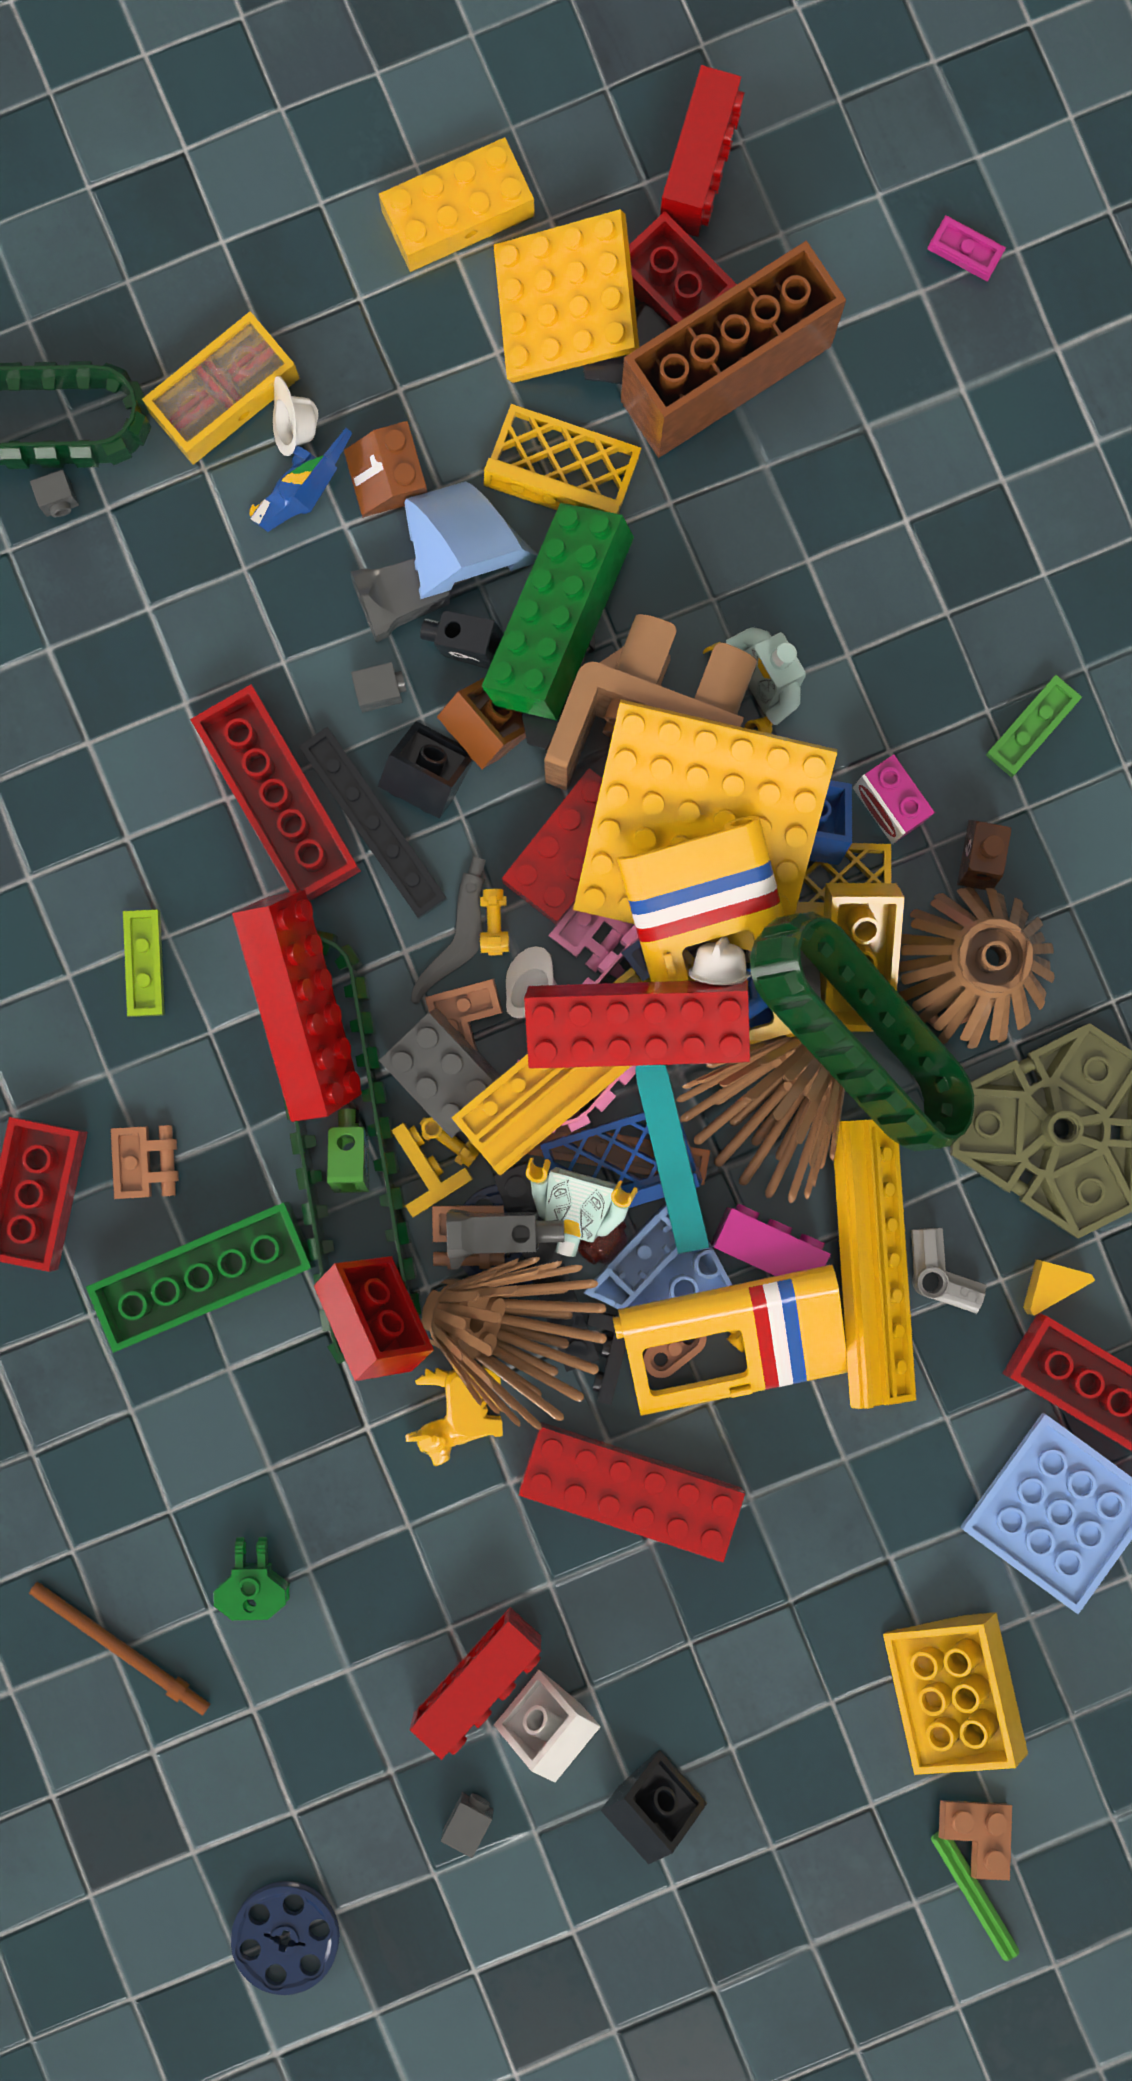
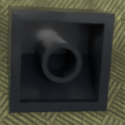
(426, 769)
(654, 1808)

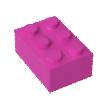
(766, 1245)

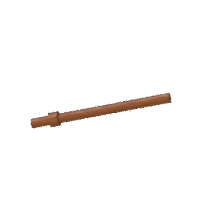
(176, 1688)

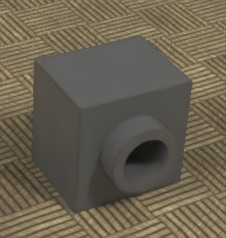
(54, 494)

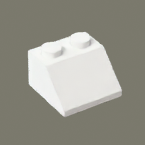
(546, 1727)

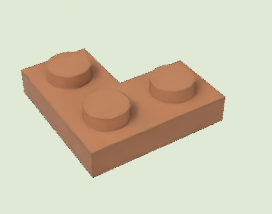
(467, 1005)
(988, 1829)

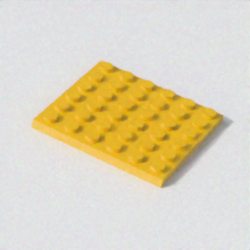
(689, 777)

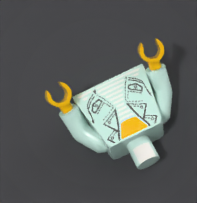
(775, 677)
(583, 1202)

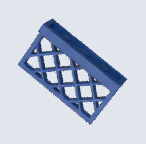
(648, 1187)

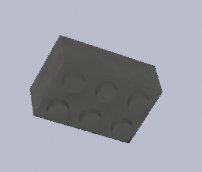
(439, 1069)

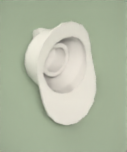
(292, 418)
(720, 964)
(528, 968)

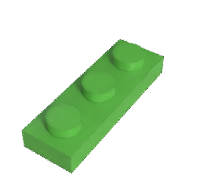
(1033, 726)

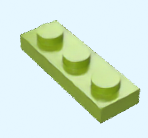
(143, 963)

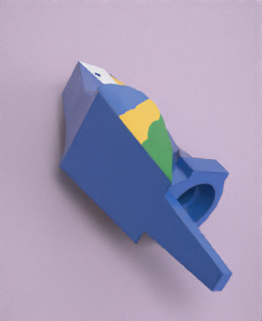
(299, 486)

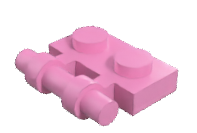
(576, 933)

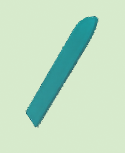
(671, 1158)

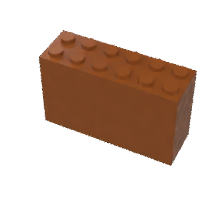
(731, 349)

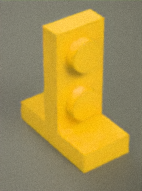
(428, 1169)

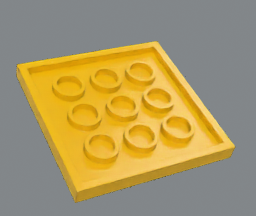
(566, 296)

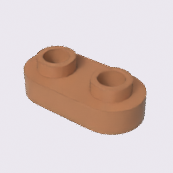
(677, 1355)

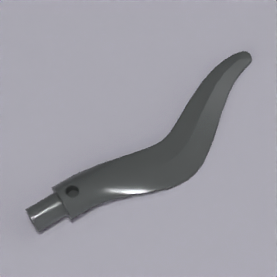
(467, 933)

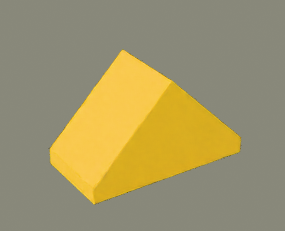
(1052, 1284)

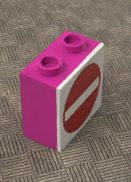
(893, 799)

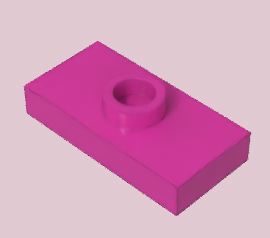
(966, 248)

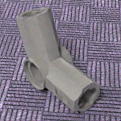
(951, 1288)

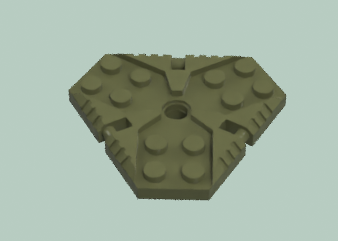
(1075, 1179)

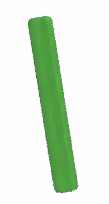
(976, 1897)

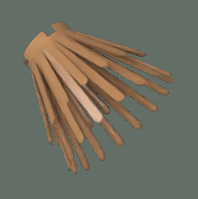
(962, 966)
(794, 1079)
(475, 1323)

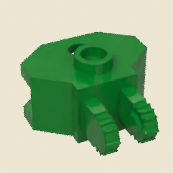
(253, 1582)

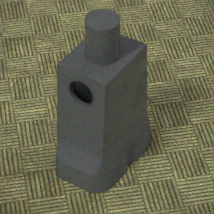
(393, 597)
(497, 1233)

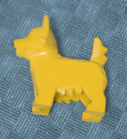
(463, 1419)

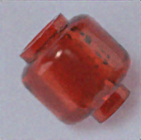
(604, 1248)

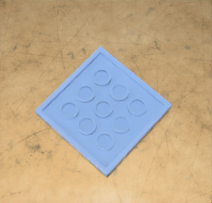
(1056, 1513)

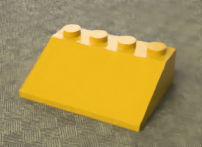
(956, 1695)

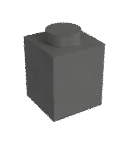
(378, 687)
(467, 1824)

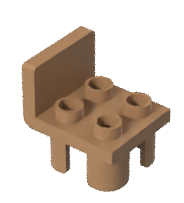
(636, 676)

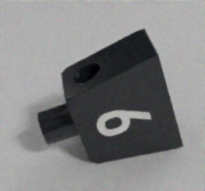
(464, 637)

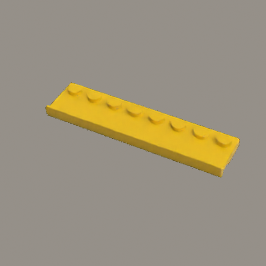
(533, 1103)
(873, 1266)

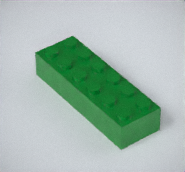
(558, 611)
(200, 1276)

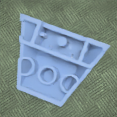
(460, 537)
(654, 1271)

